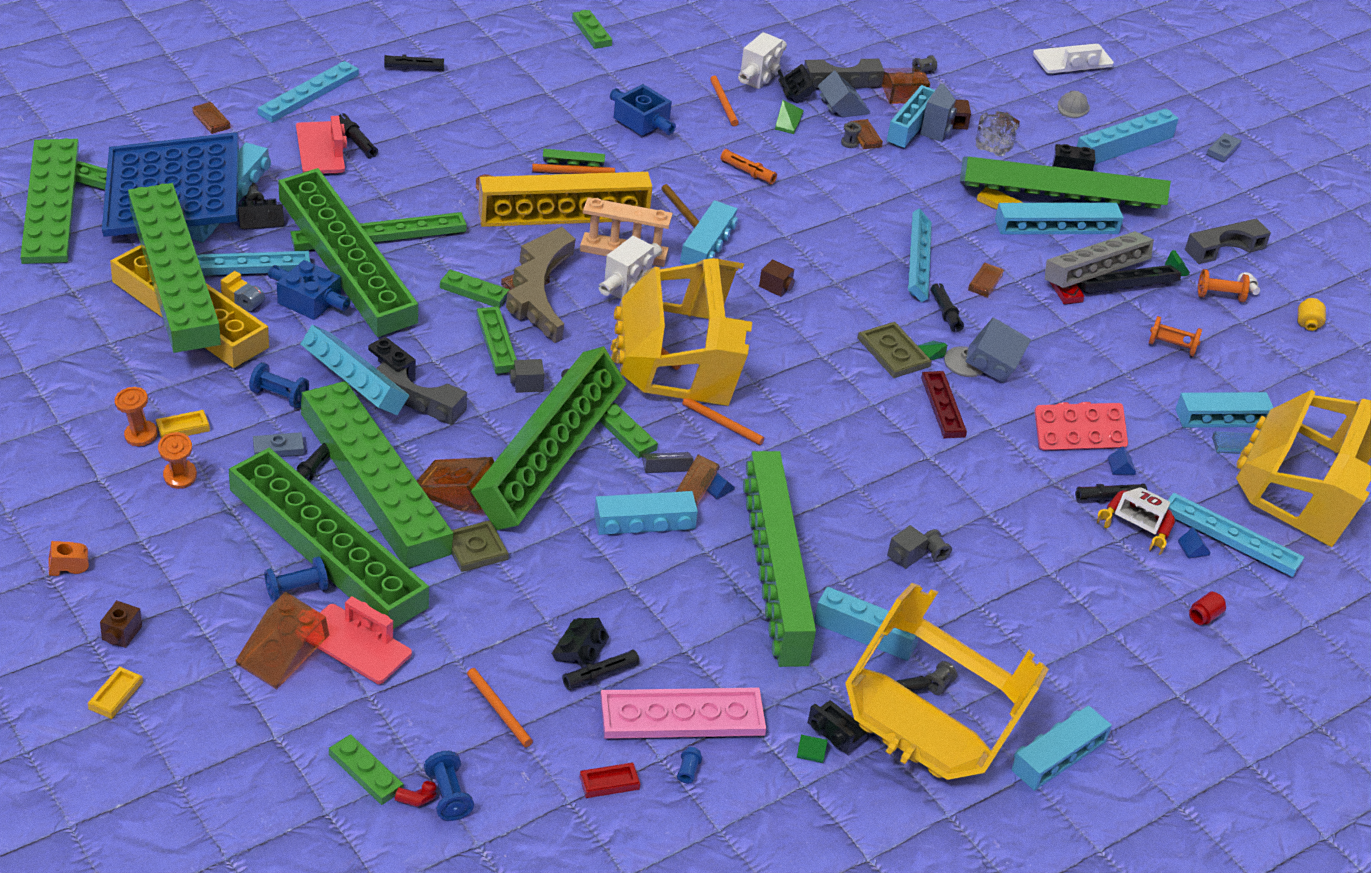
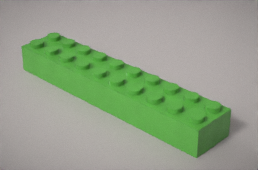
(1064, 180)
(348, 252)
(174, 268)
(548, 439)
(377, 474)
(322, 529)
(779, 560)

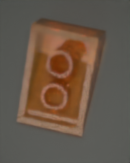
(902, 83)
(453, 479)
(283, 640)

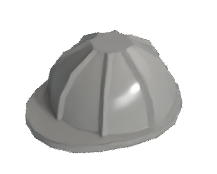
(1073, 104)

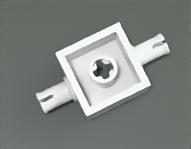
(761, 60)
(627, 265)

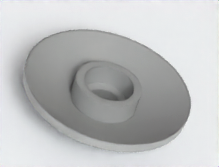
(955, 362)

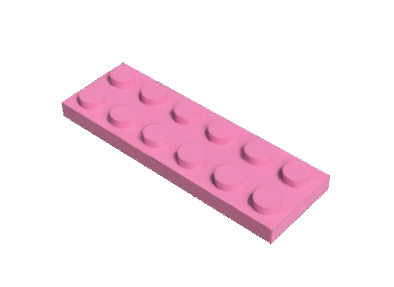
(682, 713)

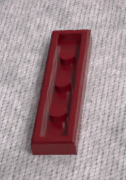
(943, 404)

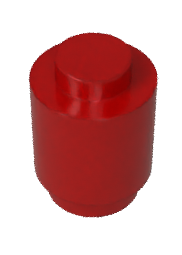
(1207, 608)

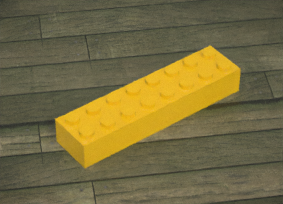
(557, 197)
(240, 332)

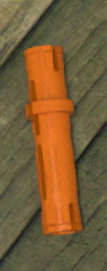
(756, 170)

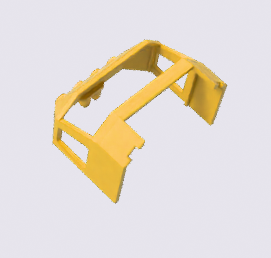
(642, 327)
(1344, 486)
(915, 724)

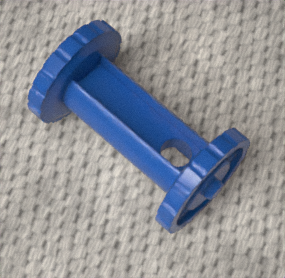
(262, 378)
(308, 576)
(443, 768)

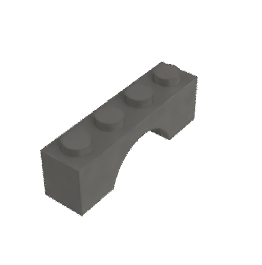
(865, 74)
(1246, 235)
(441, 402)

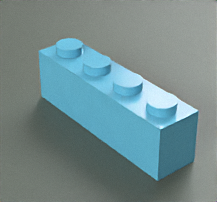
(909, 118)
(709, 233)
(1222, 409)
(645, 512)
(860, 622)
(1060, 747)

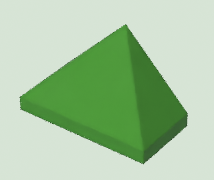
(788, 117)

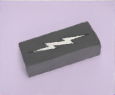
(667, 462)

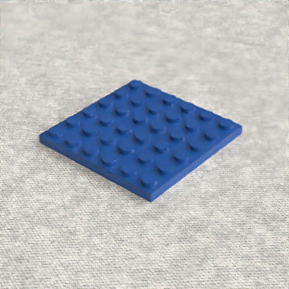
(199, 167)

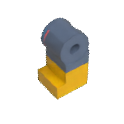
(241, 292)

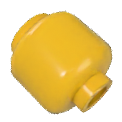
(1311, 314)

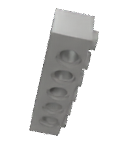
(1098, 259)

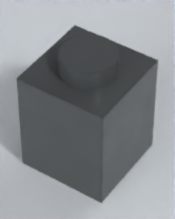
(527, 375)
(907, 546)

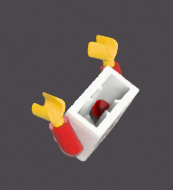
(1144, 510)

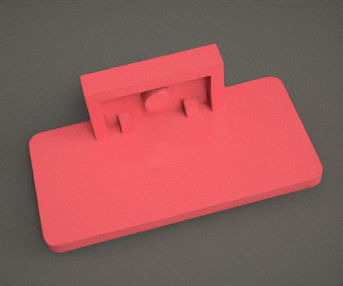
(322, 145)
(1080, 426)
(363, 640)

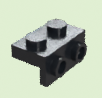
(796, 83)
(1074, 157)
(260, 214)
(394, 356)
(581, 641)
(836, 726)

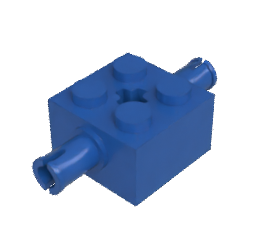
(643, 110)
(308, 289)

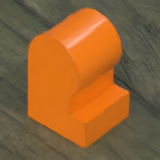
(67, 557)

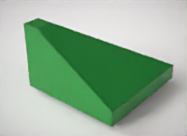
(934, 349)

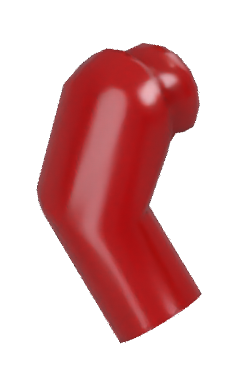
(419, 797)

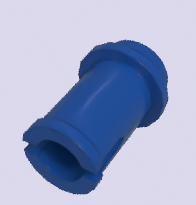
(691, 758)

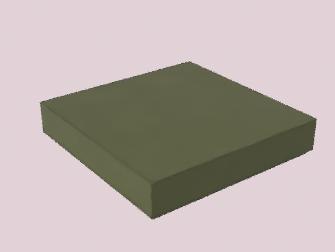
(477, 546)

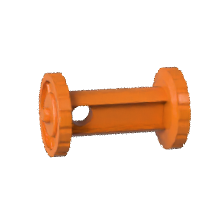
(1206, 283)
(1174, 336)
(132, 402)
(175, 449)

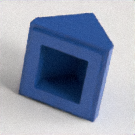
(1121, 462)
(719, 486)
(1193, 544)

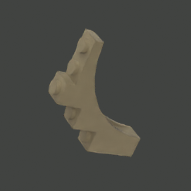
(529, 296)

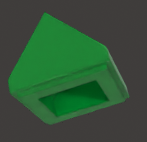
(1176, 261)
(812, 748)

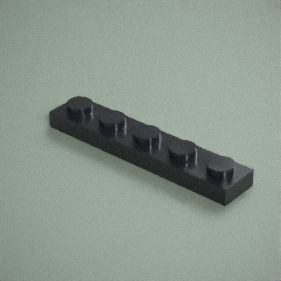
(1131, 278)

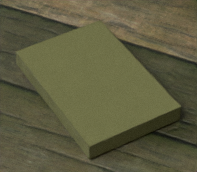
(894, 349)

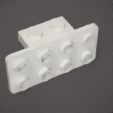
(1073, 58)

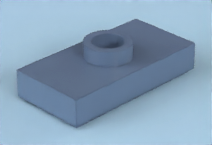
(1224, 147)
(283, 444)

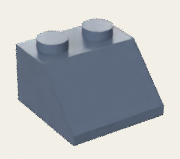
(842, 96)
(939, 114)
(997, 350)

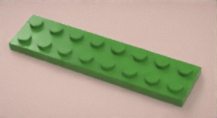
(50, 201)

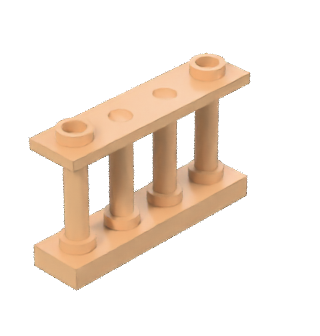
(603, 245)

